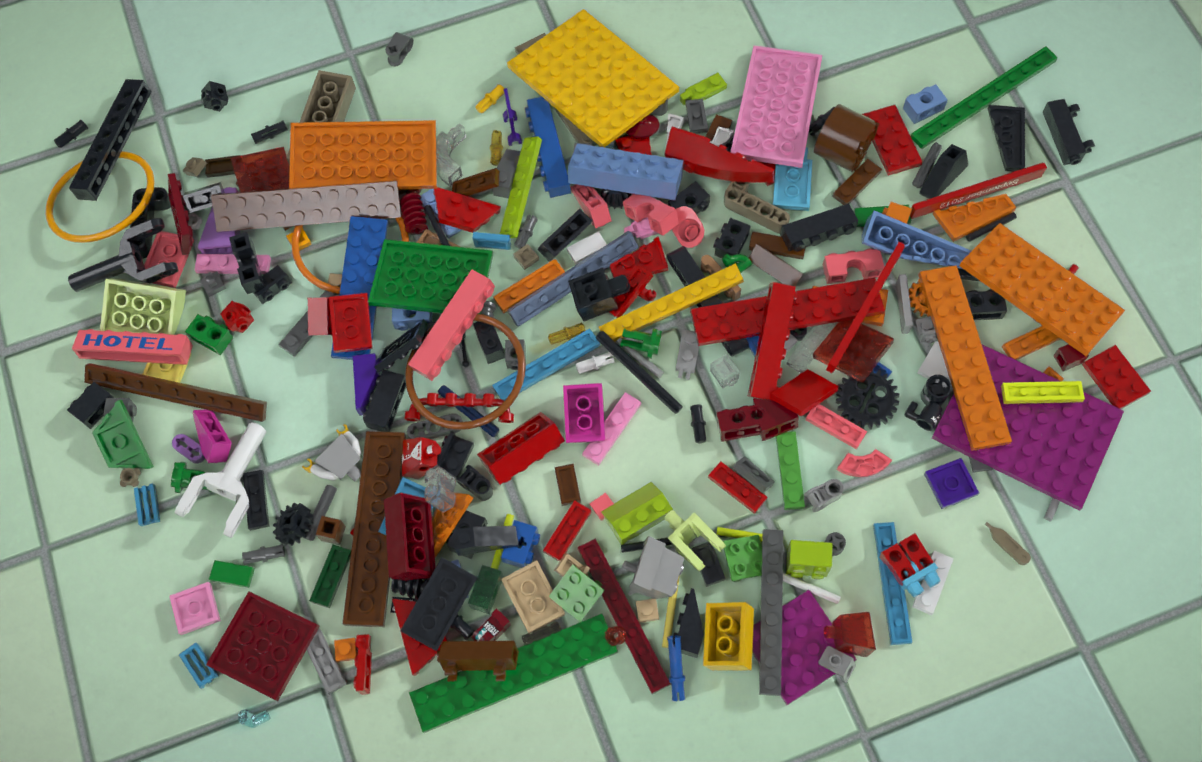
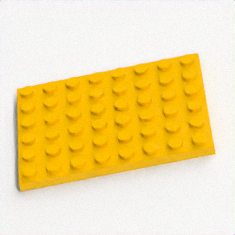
(593, 78)

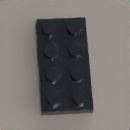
(438, 604)

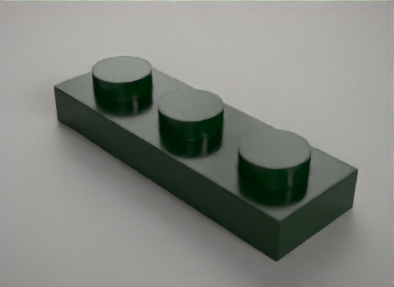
(330, 576)

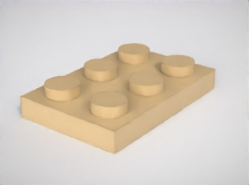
(531, 598)

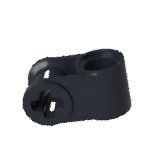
(472, 481)

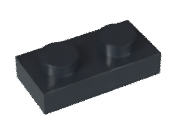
(712, 572)

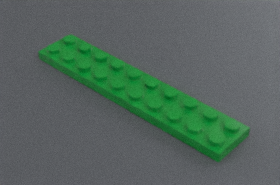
(536, 664)

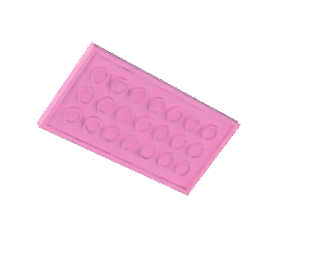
(777, 106)

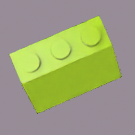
(637, 513)

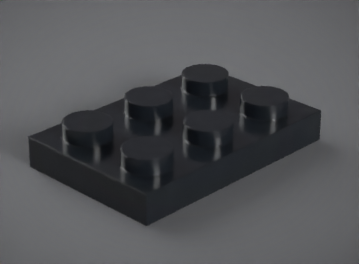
(400, 347)

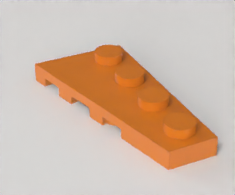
(973, 216)
(445, 522)

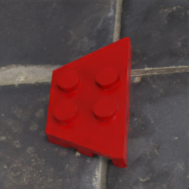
(463, 211)
(417, 653)

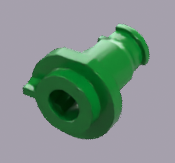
(650, 341)
(182, 476)

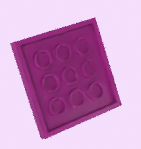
(801, 646)

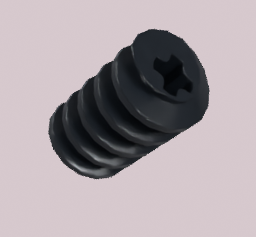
(411, 587)

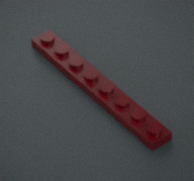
(624, 616)

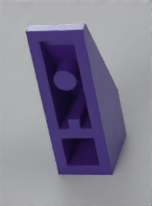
(364, 380)

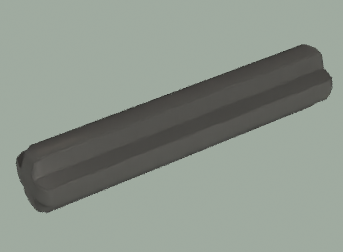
(927, 165)
(321, 510)

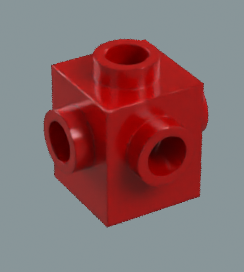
(237, 317)

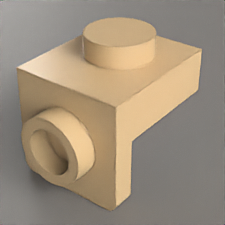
(566, 562)

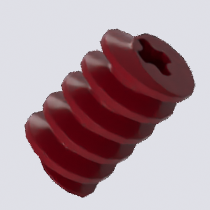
(413, 214)

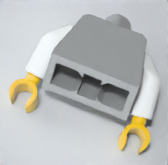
(338, 458)

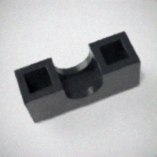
(249, 269)

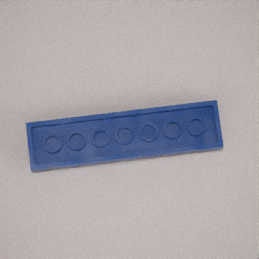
(360, 265)

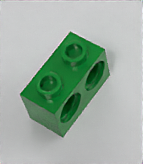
(207, 336)

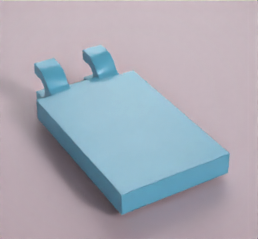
(793, 186)

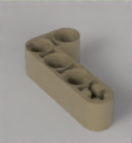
(758, 205)

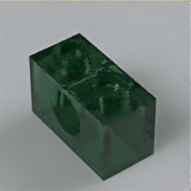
(485, 589)

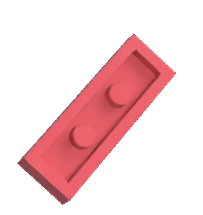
(836, 426)

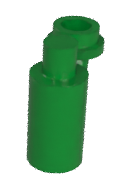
(741, 261)

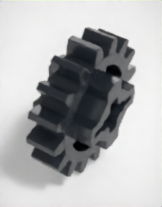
(293, 524)

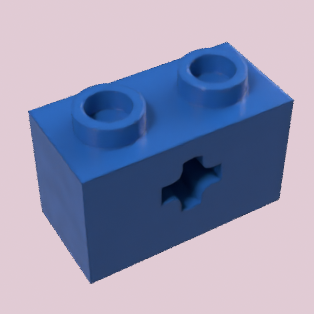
(523, 556)

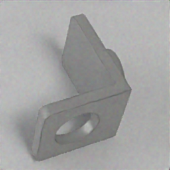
(837, 663)

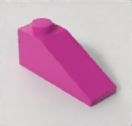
(212, 437)

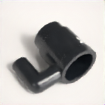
(927, 417)

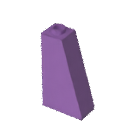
(216, 242)

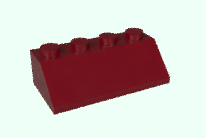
(409, 537)

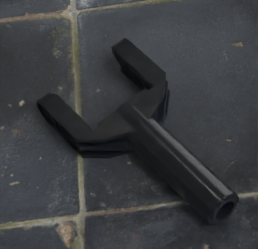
(127, 261)

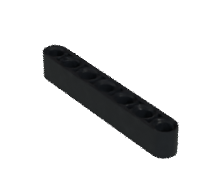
(688, 273)

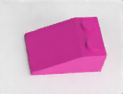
(584, 413)

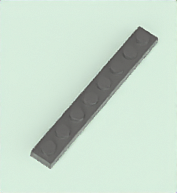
(771, 613)

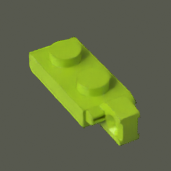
(704, 88)

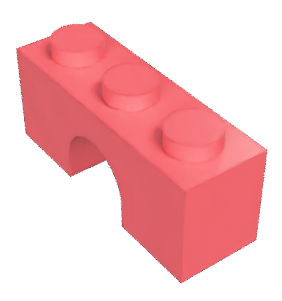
(660, 216)
(867, 261)

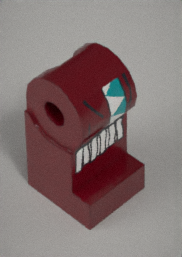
(492, 628)

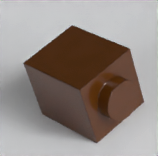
(330, 530)

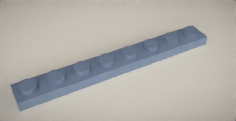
(560, 286)

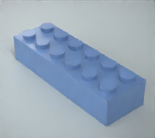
(625, 171)

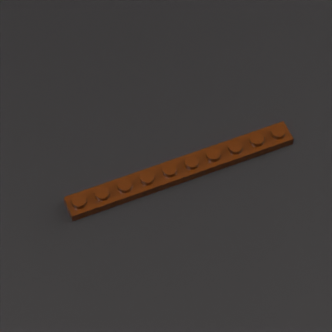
(176, 392)

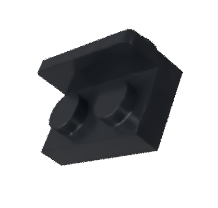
(274, 281)
(454, 454)

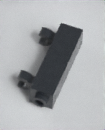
(1064, 132)

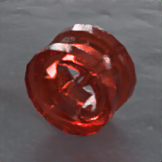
(612, 631)

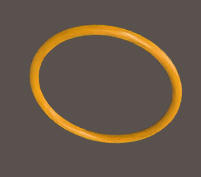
(113, 230)

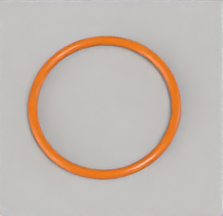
(308, 275)

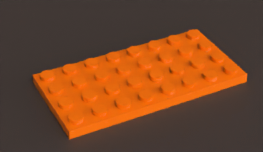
(363, 153)
(1042, 289)

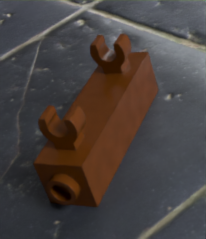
(477, 655)

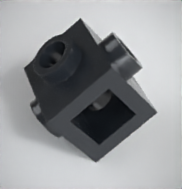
(214, 96)

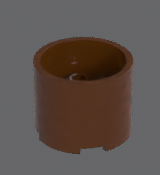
(845, 137)

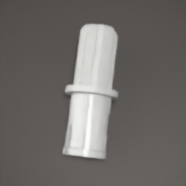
(594, 363)

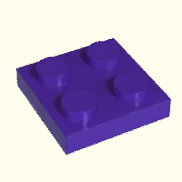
(951, 483)

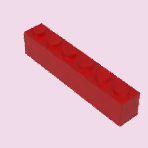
(772, 340)

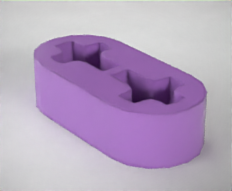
(186, 452)

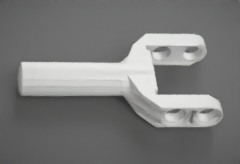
(227, 481)

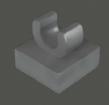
(213, 283)

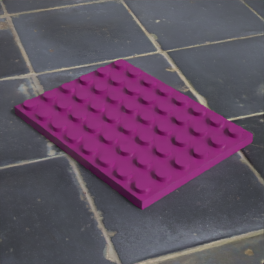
(1052, 444)

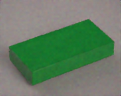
(231, 574)

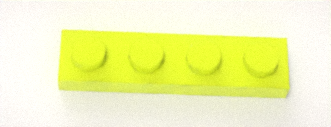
(1042, 392)

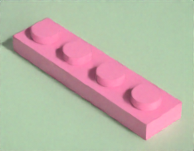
(226, 263)
(614, 427)

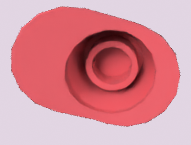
(690, 229)

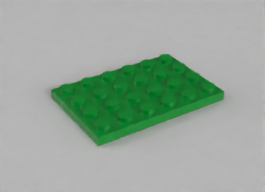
(423, 274)

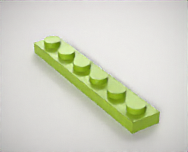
(520, 186)

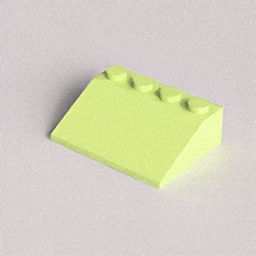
(141, 307)

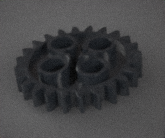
(884, 404)

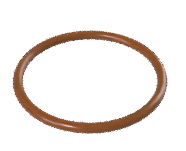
(493, 415)

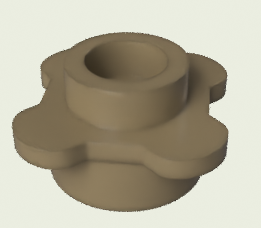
(126, 473)

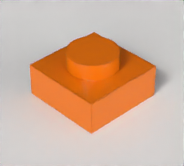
(345, 649)

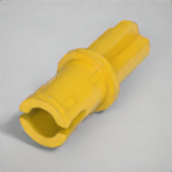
(490, 99)

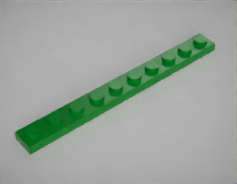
(983, 97)

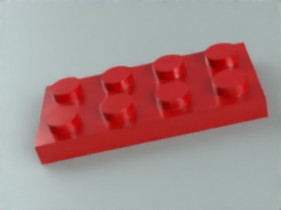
(893, 141)

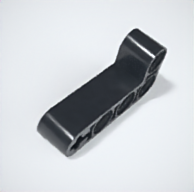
(158, 201)

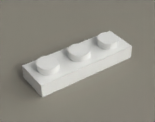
(928, 599)

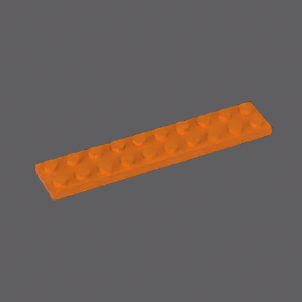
(964, 358)

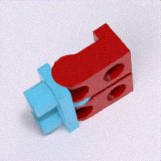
(910, 565)

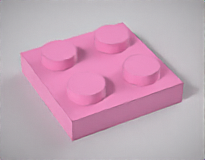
(194, 608)

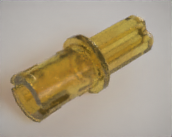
(496, 147)
(566, 333)

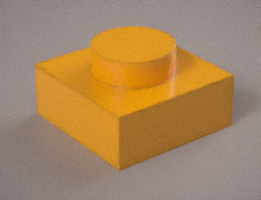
(303, 240)

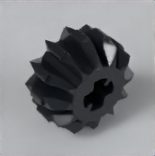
(614, 198)

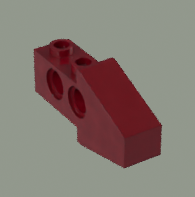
(772, 421)

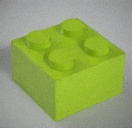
(809, 559)

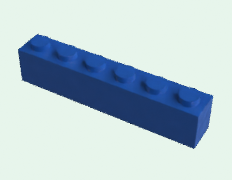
(550, 152)

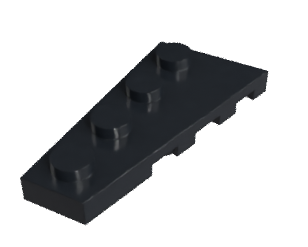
(1009, 131)

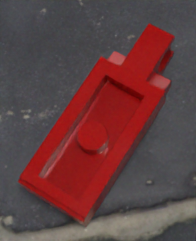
(363, 664)

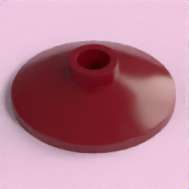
(645, 128)

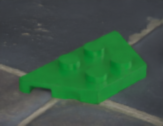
(120, 440)

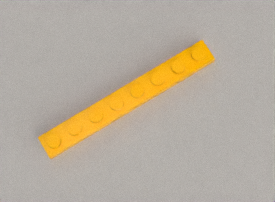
(674, 302)

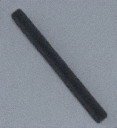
(639, 372)

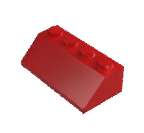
(521, 448)

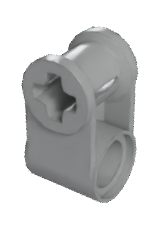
(821, 496)

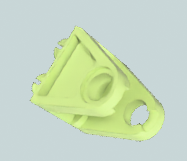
(686, 532)

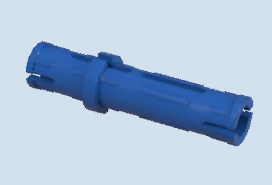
(677, 678)

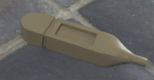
(1009, 545)

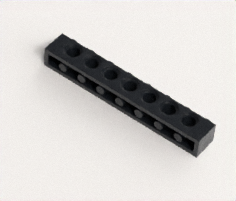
(110, 140)

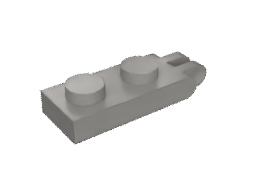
(687, 354)

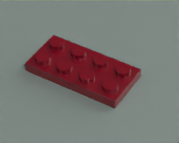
(180, 215)

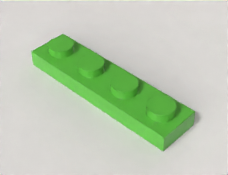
(790, 471)

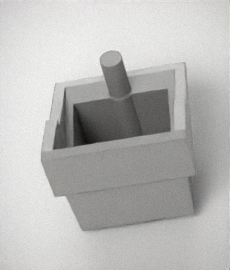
(656, 570)

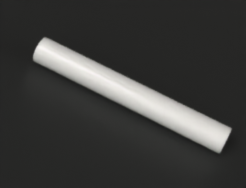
(813, 589)

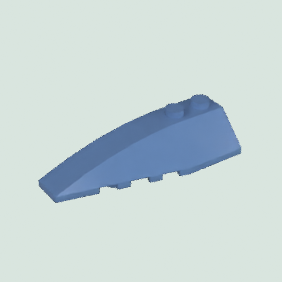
(885, 232)

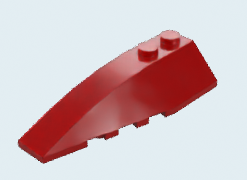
(712, 161)

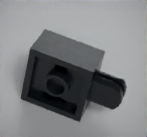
(596, 293)

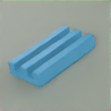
(489, 240)
(137, 492)
(208, 678)

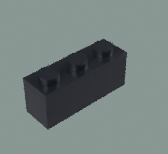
(564, 235)
(385, 401)

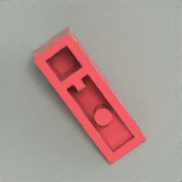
(592, 205)

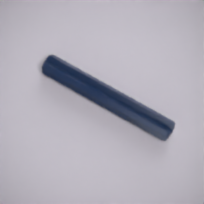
(471, 413)

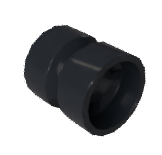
(936, 390)

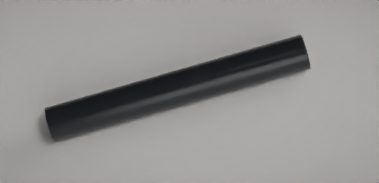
(430, 213)
(991, 226)
(639, 545)

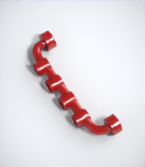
(452, 401)

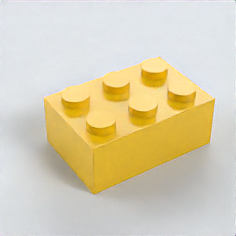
(728, 636)

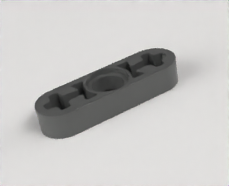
(431, 435)

